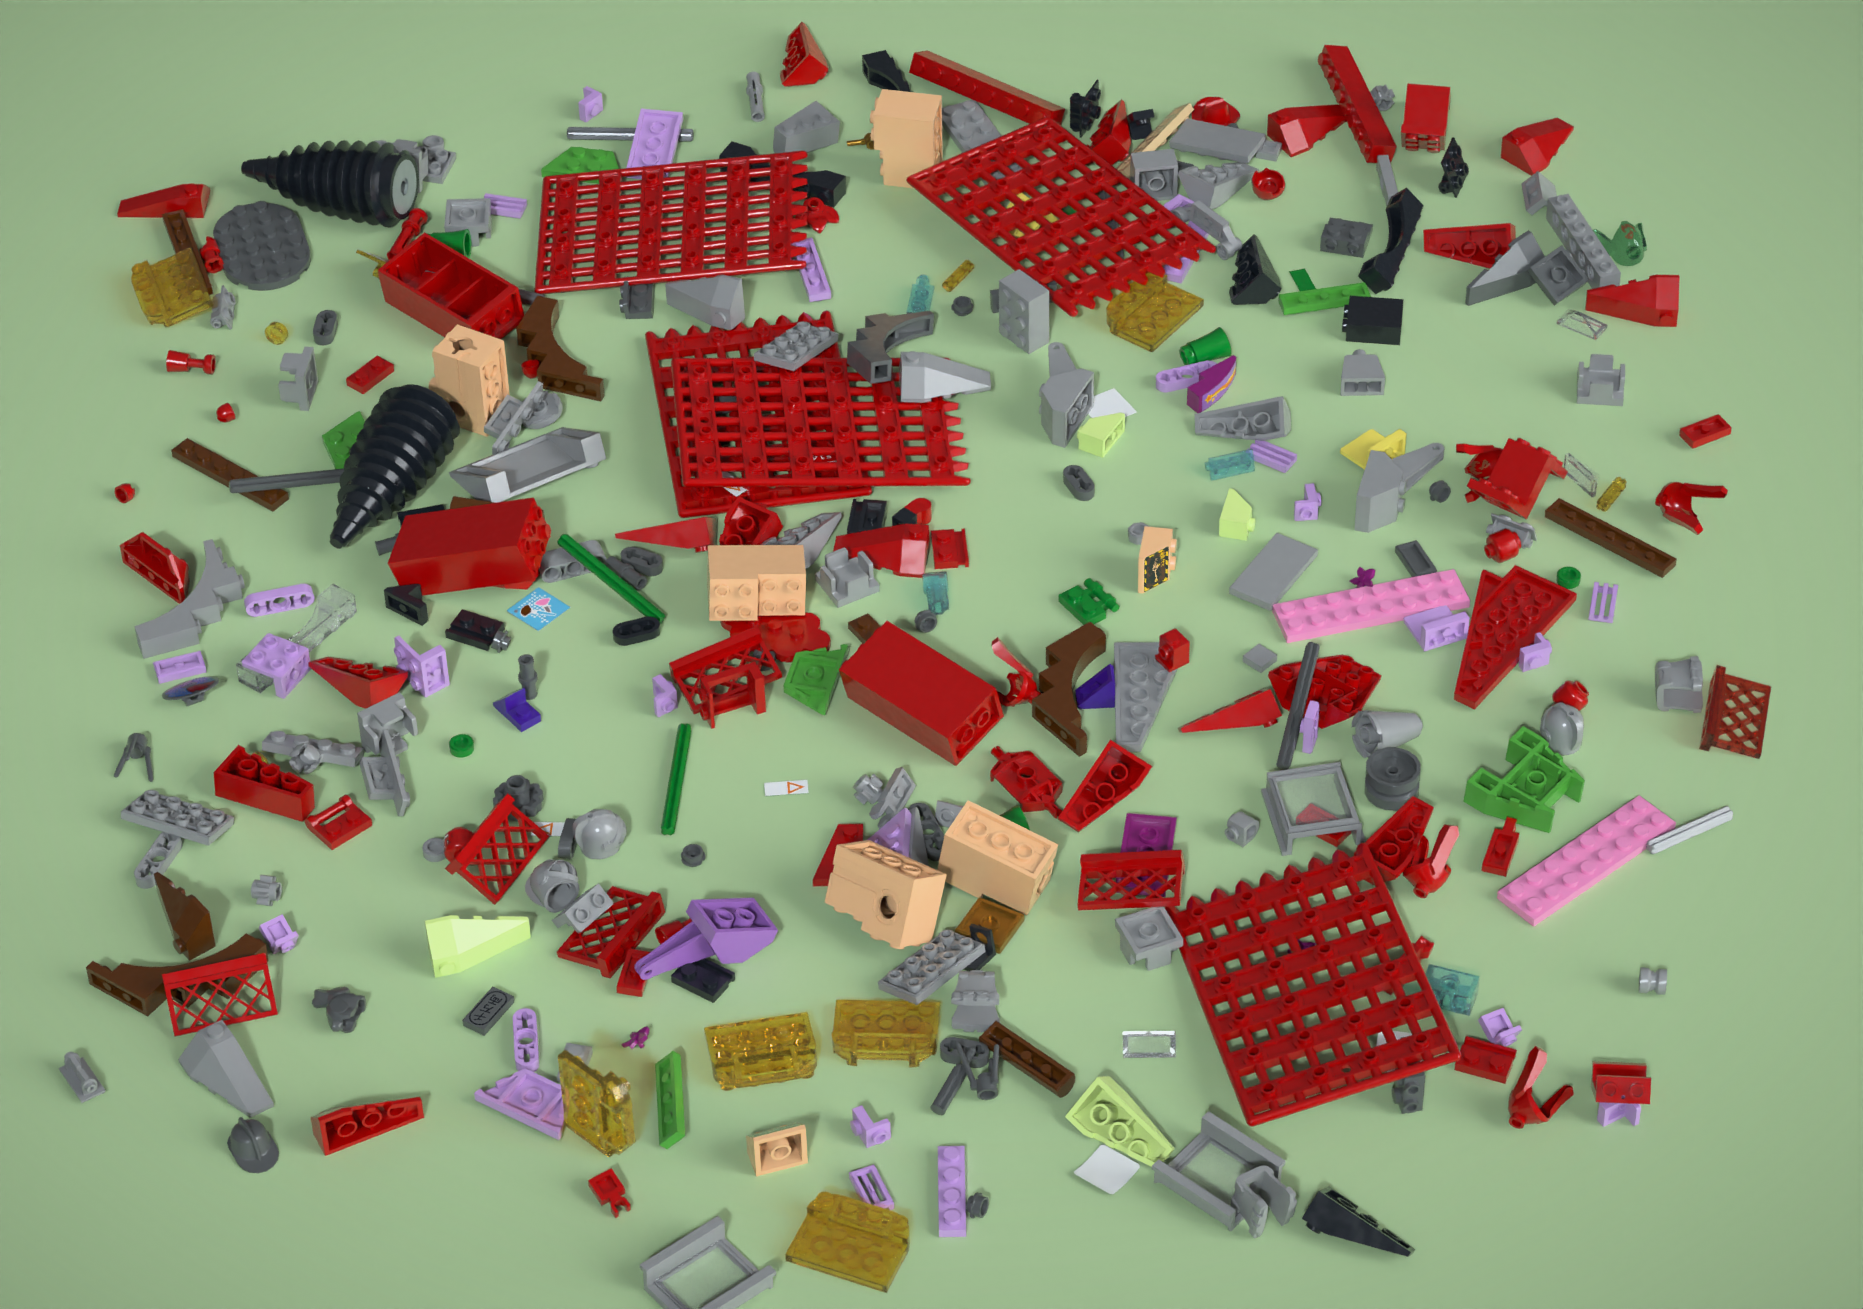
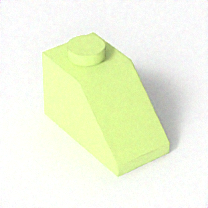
(1101, 433)
(1236, 517)

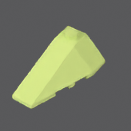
(462, 943)
(1116, 1120)

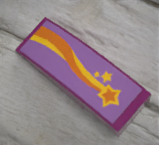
(1211, 385)

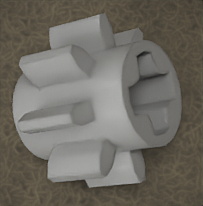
(1382, 97)
(868, 789)
(266, 890)

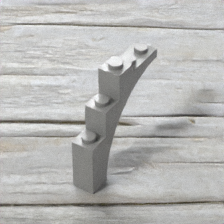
(202, 607)

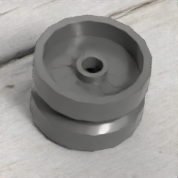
(1392, 778)

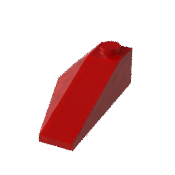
(804, 59)
(1302, 126)
(1113, 136)
(1535, 144)
(189, 197)
(1470, 244)
(1644, 302)
(1105, 785)
(357, 1123)

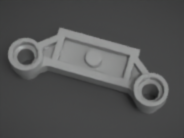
(1213, 225)

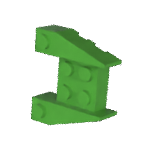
(1529, 787)

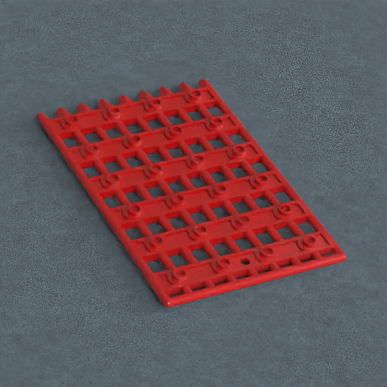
(1030, 142)
(652, 221)
(797, 424)
(717, 500)
(1314, 998)

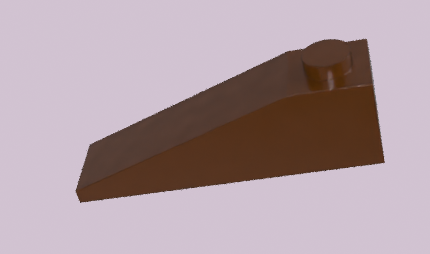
(186, 918)

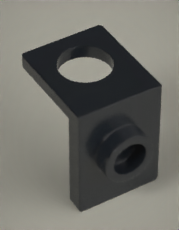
(990, 952)

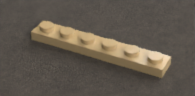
(1159, 134)

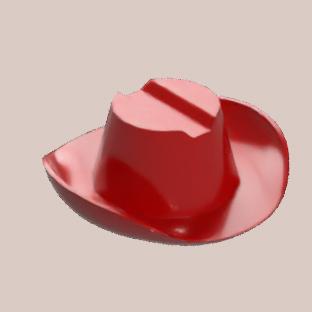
(1215, 111)

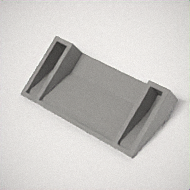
(530, 464)

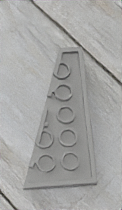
(1139, 691)

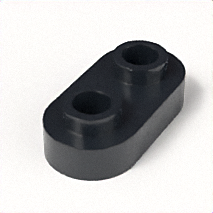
(636, 631)

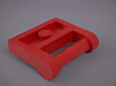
(341, 828)

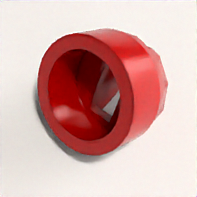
(530, 368)
(225, 413)
(124, 492)

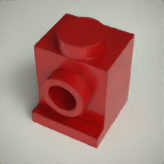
(1173, 650)

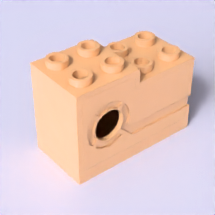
(906, 133)
(470, 376)
(755, 581)
(996, 858)
(886, 892)

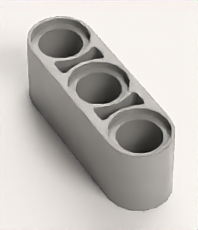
(560, 565)

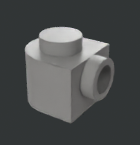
(1241, 828)

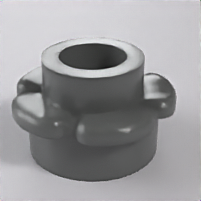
(962, 306)
(1439, 491)
(925, 621)
(501, 641)
(692, 855)
(977, 1205)

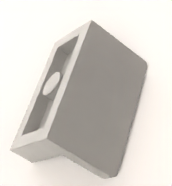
(1536, 192)

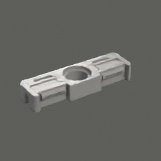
(1386, 177)

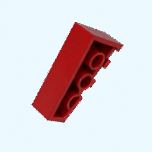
(263, 786)

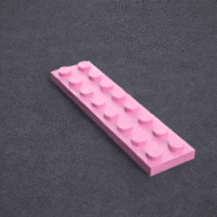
(1369, 605)
(1585, 861)

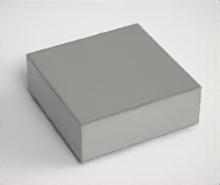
(1269, 150)
(1259, 658)

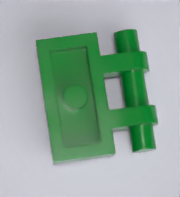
(1081, 602)

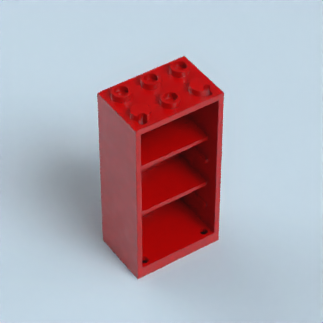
(454, 295)
(471, 546)
(921, 692)

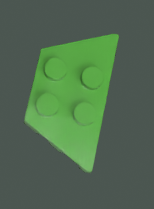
(581, 160)
(341, 438)
(815, 676)

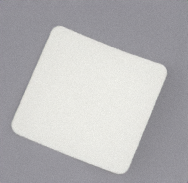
(1107, 1169)

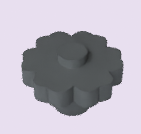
(527, 796)

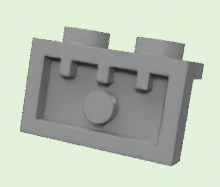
(584, 909)

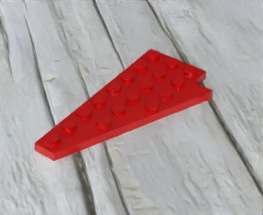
(1503, 621)

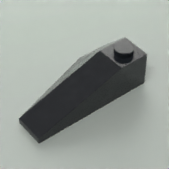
(1255, 277)
(1338, 1217)

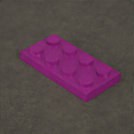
(1147, 834)

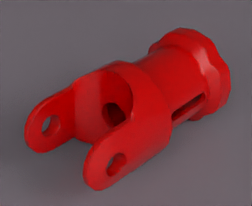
(210, 255)

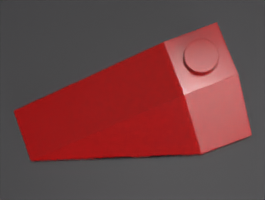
(749, 524)
(686, 534)
(896, 548)
(360, 682)
(1249, 711)
(1399, 838)

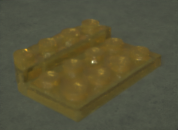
(171, 288)
(1151, 312)
(885, 1030)
(762, 1051)
(596, 1105)
(851, 1241)

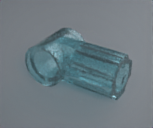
(936, 589)

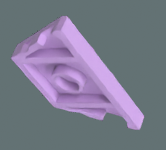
(895, 833)
(529, 1100)

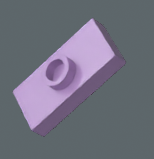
(1309, 727)

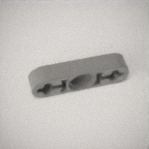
(158, 848)

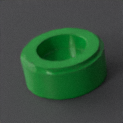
(1568, 577)
(461, 745)

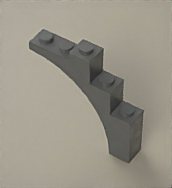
(880, 335)

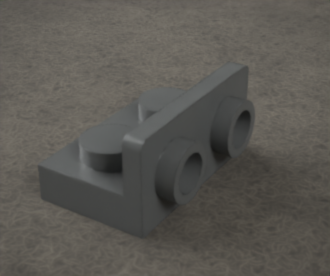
(637, 301)

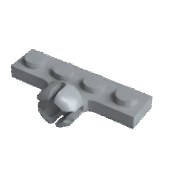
(309, 752)

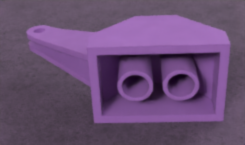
(719, 927)

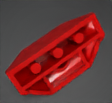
(157, 565)

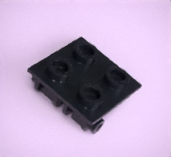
(1084, 109)
(1454, 170)

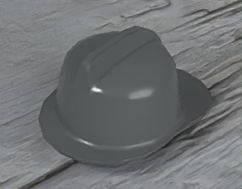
(252, 1146)

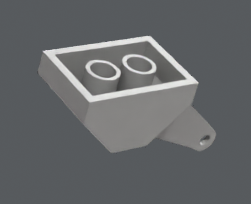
(1065, 396)
(1388, 480)

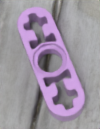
(1172, 379)
(270, 595)
(520, 1033)

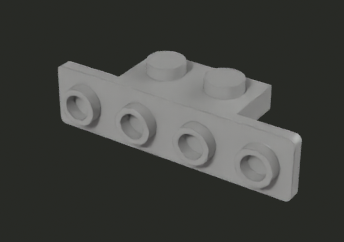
(509, 417)
(383, 775)

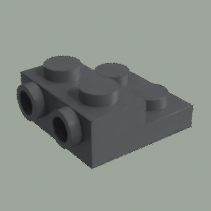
(1346, 237)
(1558, 275)
(1409, 1092)

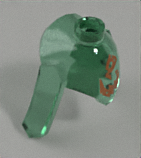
(1627, 244)

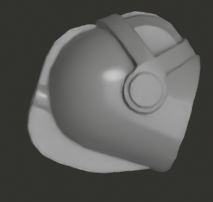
(1562, 728)
(599, 833)
(553, 885)

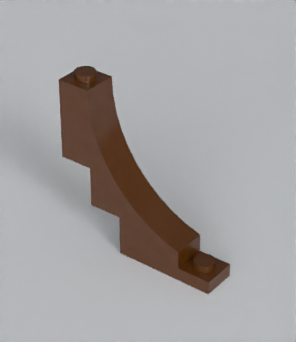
(556, 368)
(1066, 662)
(144, 987)

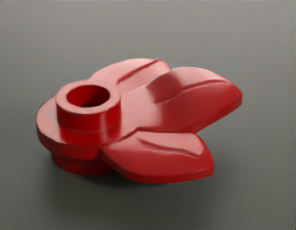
(818, 216)

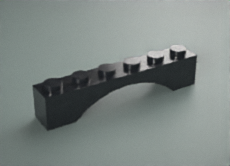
(882, 72)
(824, 184)
(1402, 215)

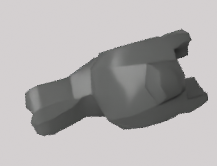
(341, 1007)

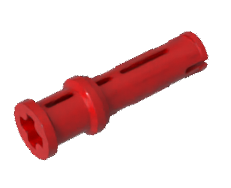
(410, 229)

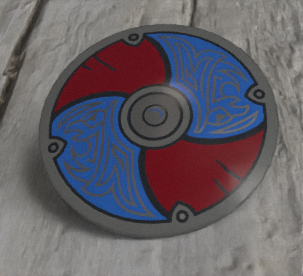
(191, 688)

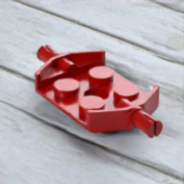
(1032, 793)

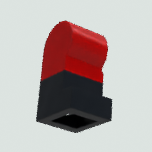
(915, 512)

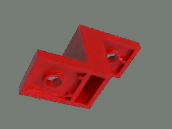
(1425, 117)
(1518, 477)

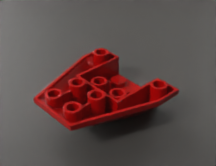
(1337, 684)

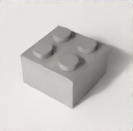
(1155, 173)

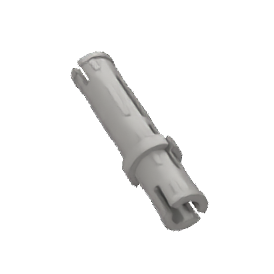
(753, 82)

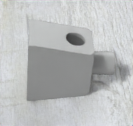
(1362, 375)

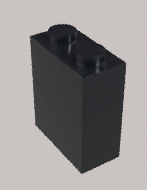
(1373, 320)

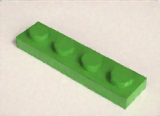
(1320, 298)
(670, 1100)

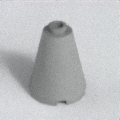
(1383, 730)

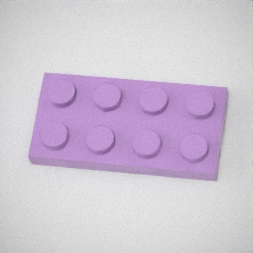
(655, 139)

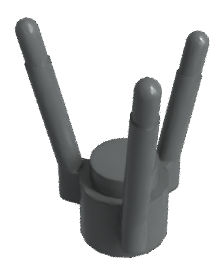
(136, 748)
(987, 1082)

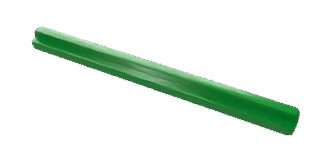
(609, 578)
(676, 779)

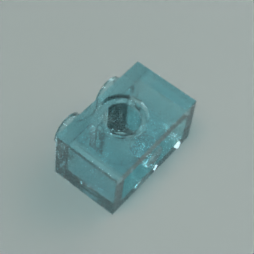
(1453, 989)

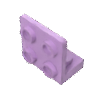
(1437, 627)
(280, 660)
(425, 671)

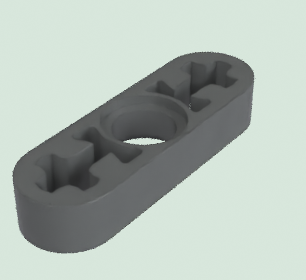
(937, 837)

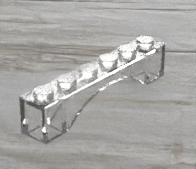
(331, 611)

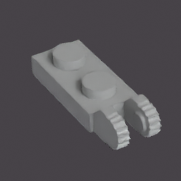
(893, 797)

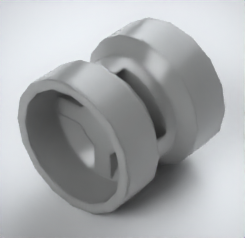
(1652, 980)

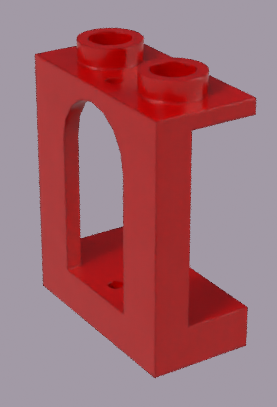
(753, 696)
(1617, 1079)

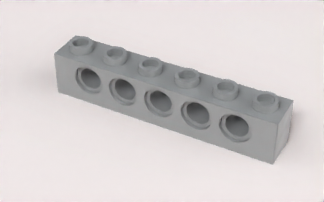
(1581, 242)

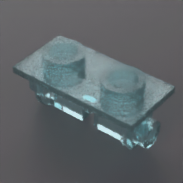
(920, 295)
(1230, 464)

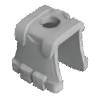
(1679, 685)
(976, 1001)
(1273, 1193)

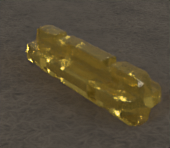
(958, 275)
(1611, 494)

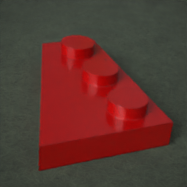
(843, 834)

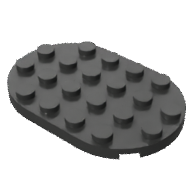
(262, 246)

